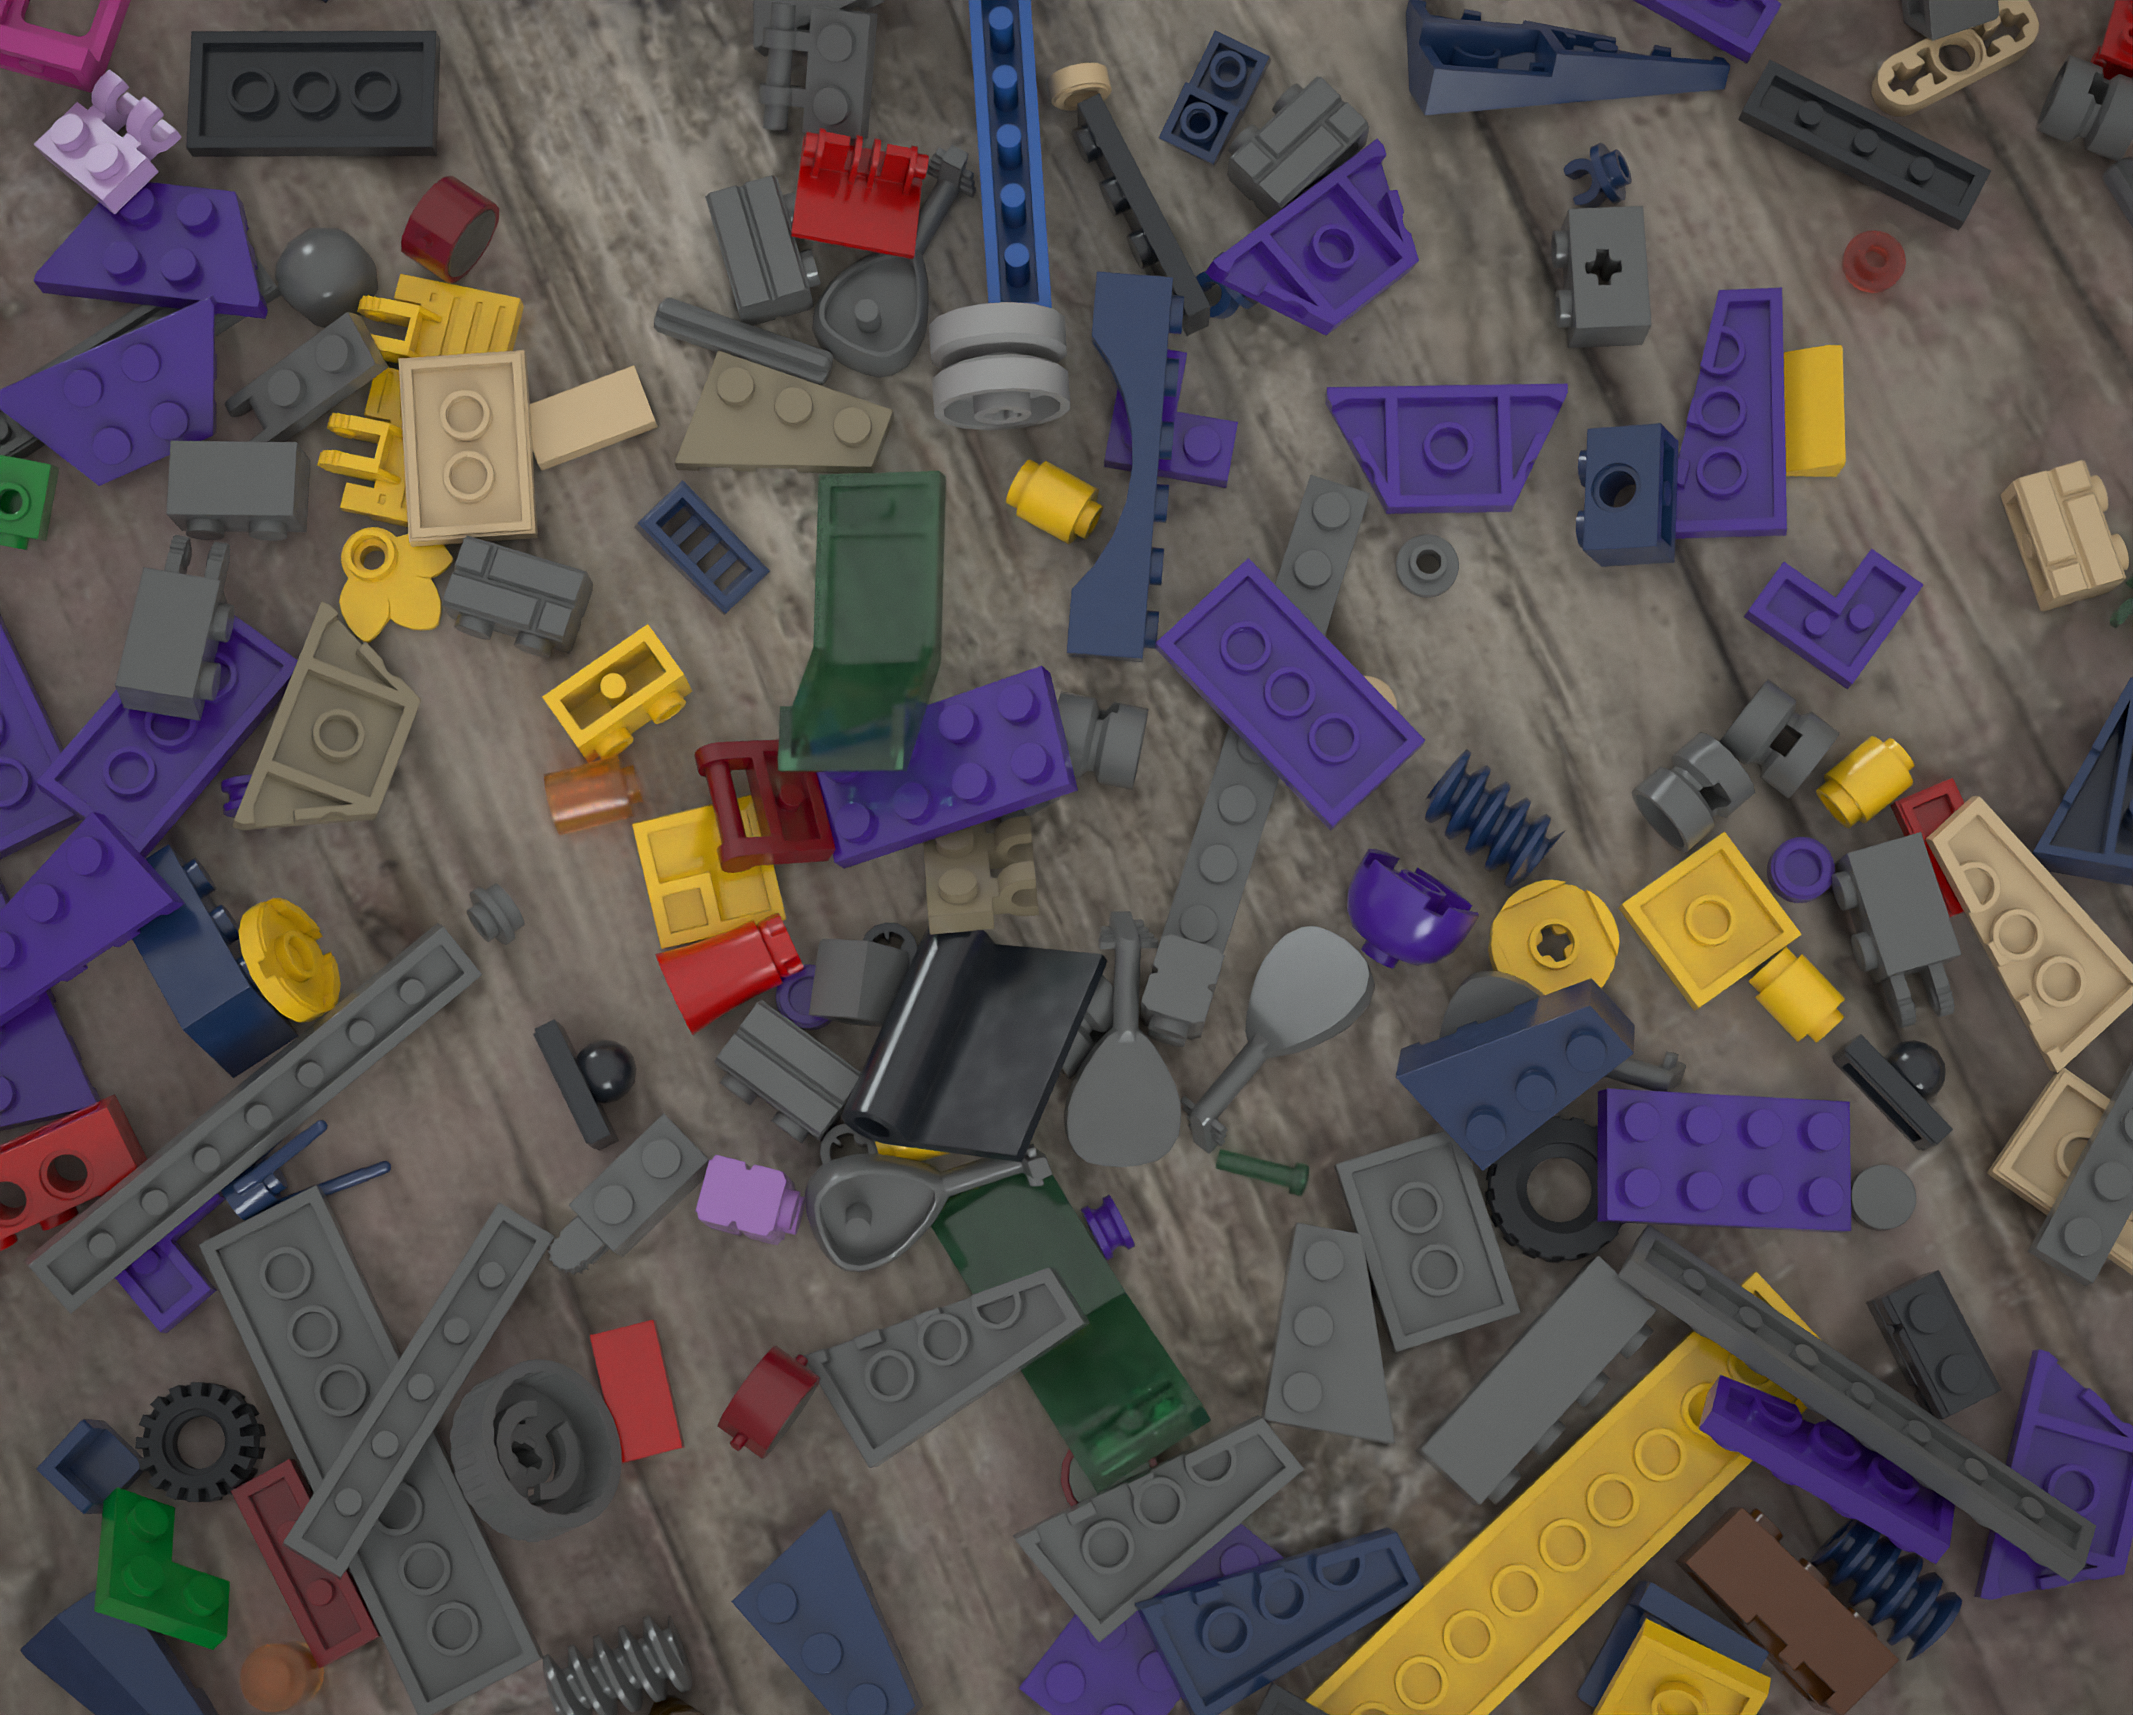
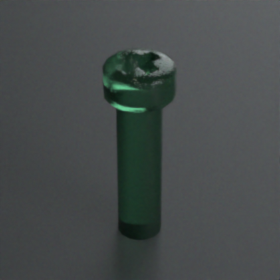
(1292, 1177)

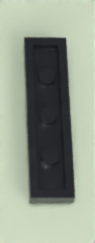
(1864, 145)
(1129, 194)

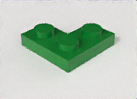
(142, 1582)

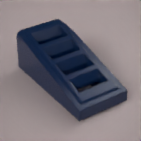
(684, 497)

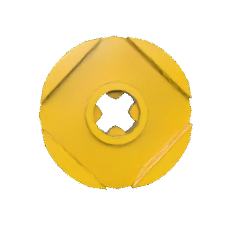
(1565, 911)

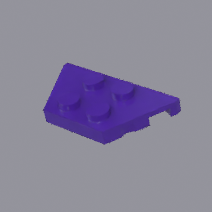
(1325, 248)
(162, 252)
(125, 397)
(1446, 442)
(2081, 1457)

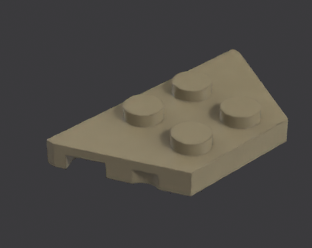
(331, 735)

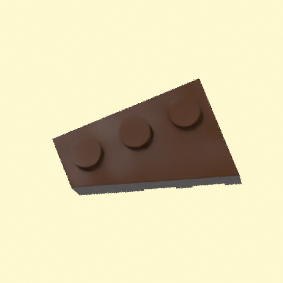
(1787, 1610)

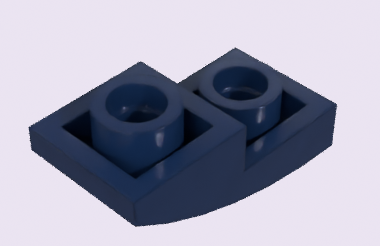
(1215, 98)

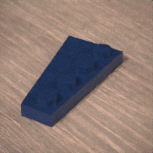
(1266, 1620)

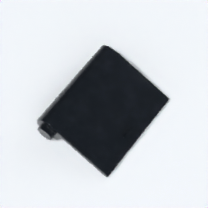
(973, 1046)

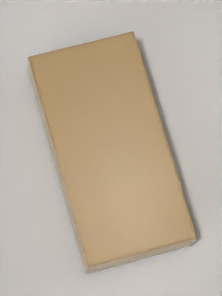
(589, 418)

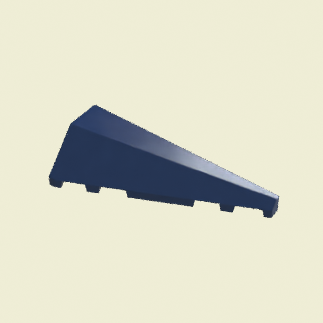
(1513, 65)
(114, 1665)

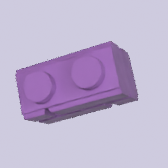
(749, 1201)

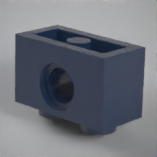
(1647, 524)

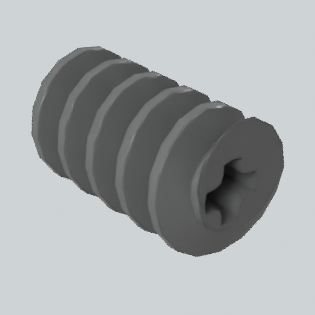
(619, 1672)

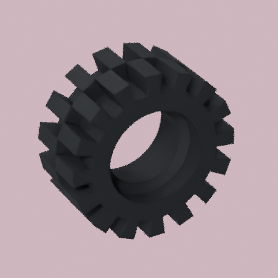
(161, 1438)

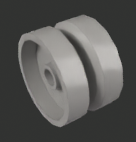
(999, 366)

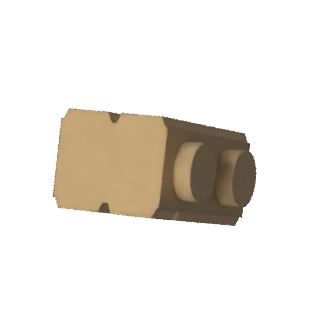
(2065, 535)

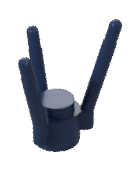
(263, 1181)

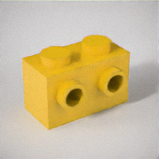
(619, 695)

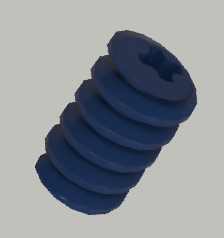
(1490, 820)
(1890, 1584)

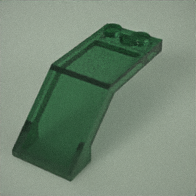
(872, 624)
(1110, 1382)

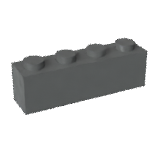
(1537, 1381)

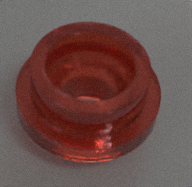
(1865, 276)

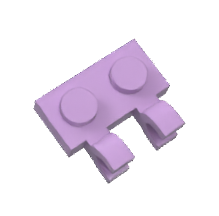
(96, 157)

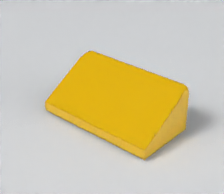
(1814, 411)

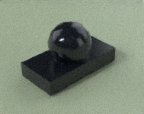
(595, 1076)
(1899, 1085)

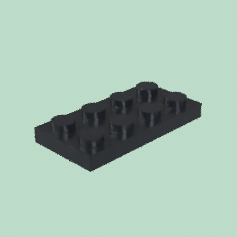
(313, 93)

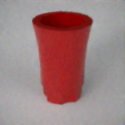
(728, 969)

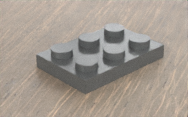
(1426, 1240)

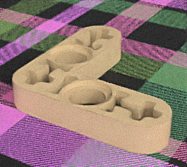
(1942, 81)

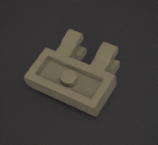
(959, 879)

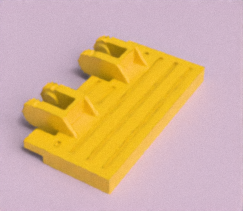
(439, 323)

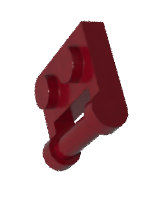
(785, 804)

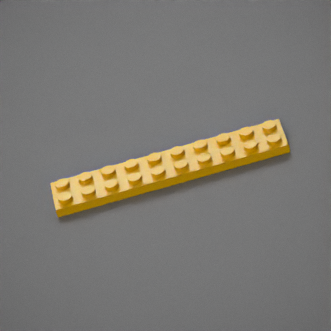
(1556, 1546)

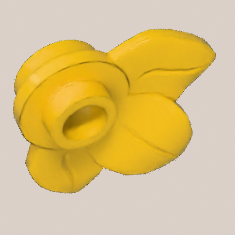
(394, 591)

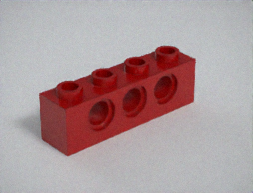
(95, 1135)

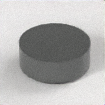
(1882, 1197)

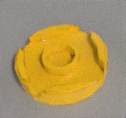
(287, 961)

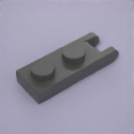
(310, 379)

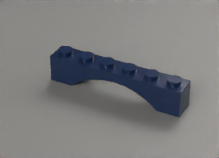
(1131, 337)

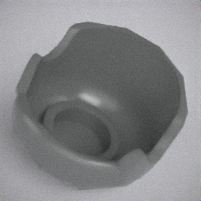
(325, 274)

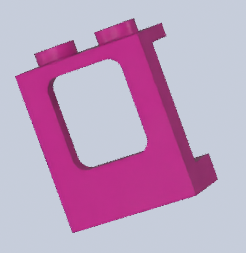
(57, 55)

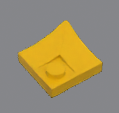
(685, 880)

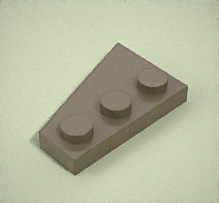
(779, 421)

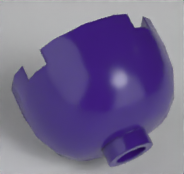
(1405, 912)

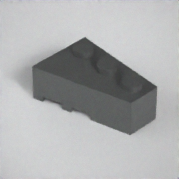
(1326, 1341)

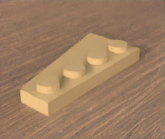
(2039, 939)

